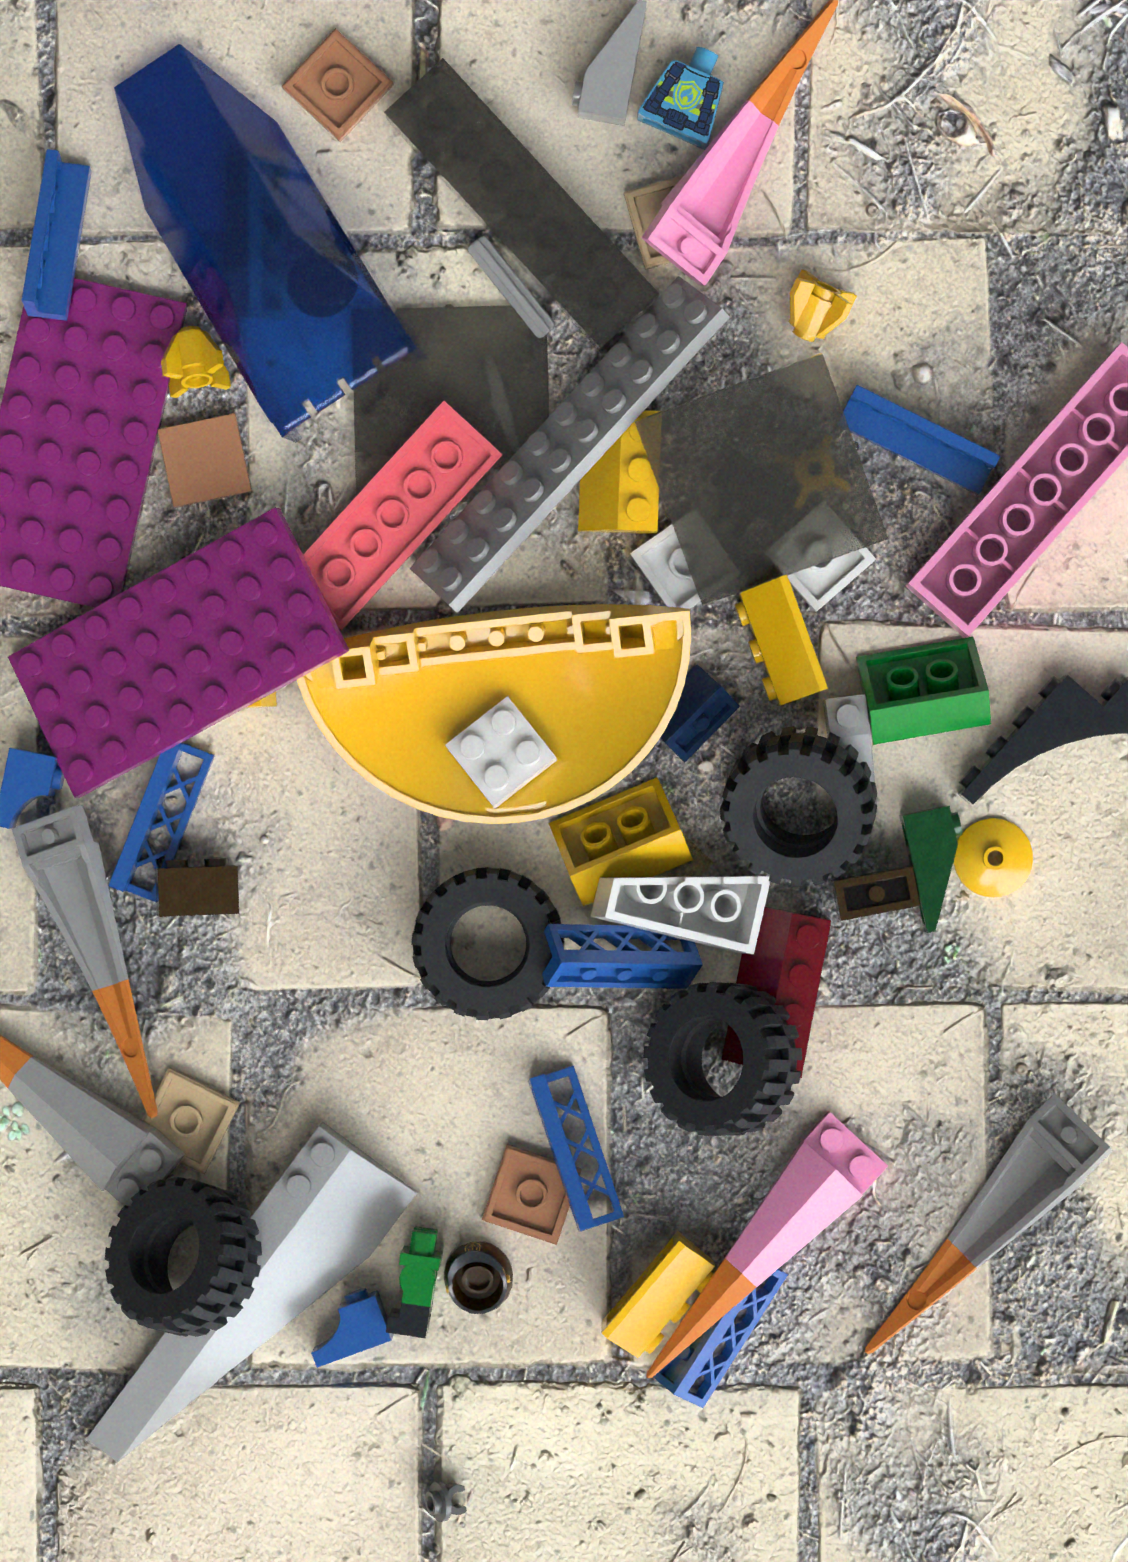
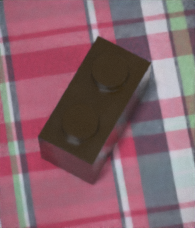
(197, 890)
(875, 893)

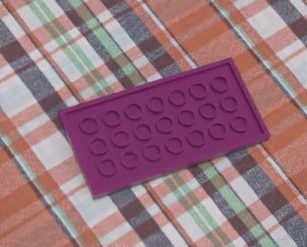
(81, 440)
(178, 653)

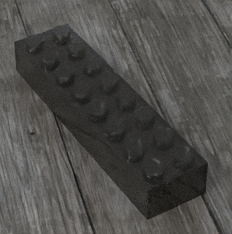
(521, 205)

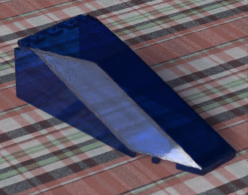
(257, 240)

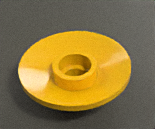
(972, 854)

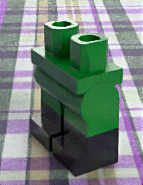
(418, 1284)

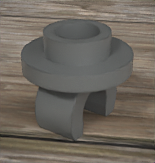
(439, 1501)

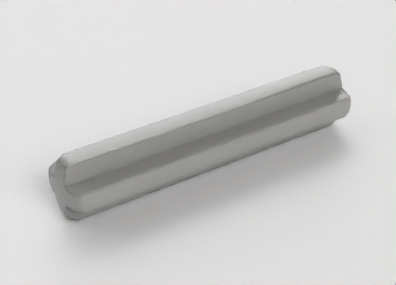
(511, 286)

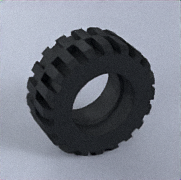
(790, 854)
(433, 943)
(677, 1059)
(142, 1251)

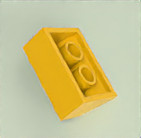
(620, 489)
(780, 641)
(620, 838)
(658, 1296)

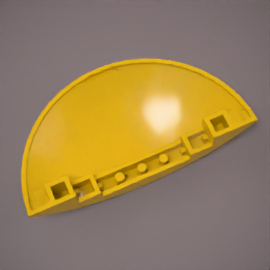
(583, 676)

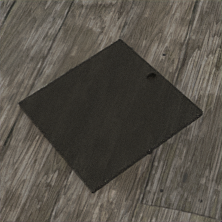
(478, 363)
(761, 479)

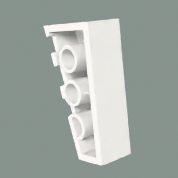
(698, 909)

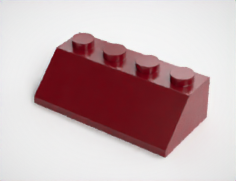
(789, 968)

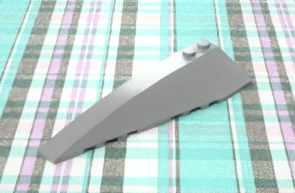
(312, 1233)

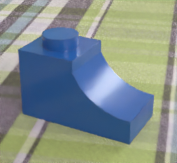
(24, 780)
(360, 1328)

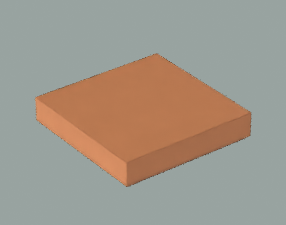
(337, 85)
(204, 460)
(528, 1195)

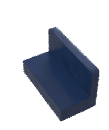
(699, 713)

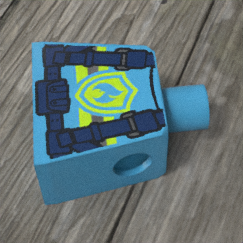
(685, 99)

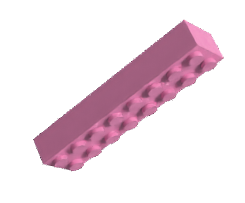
(1030, 501)

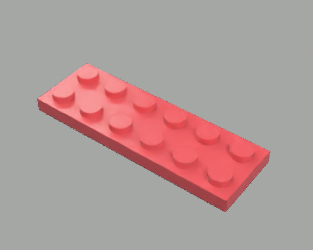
(398, 511)

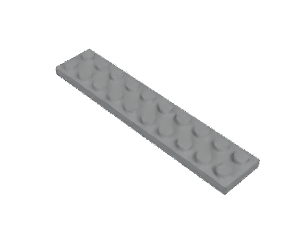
(569, 443)

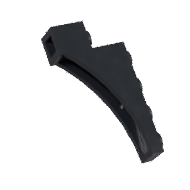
(1061, 717)

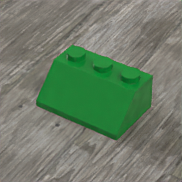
(924, 690)

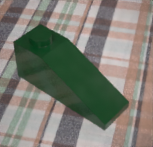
(931, 853)

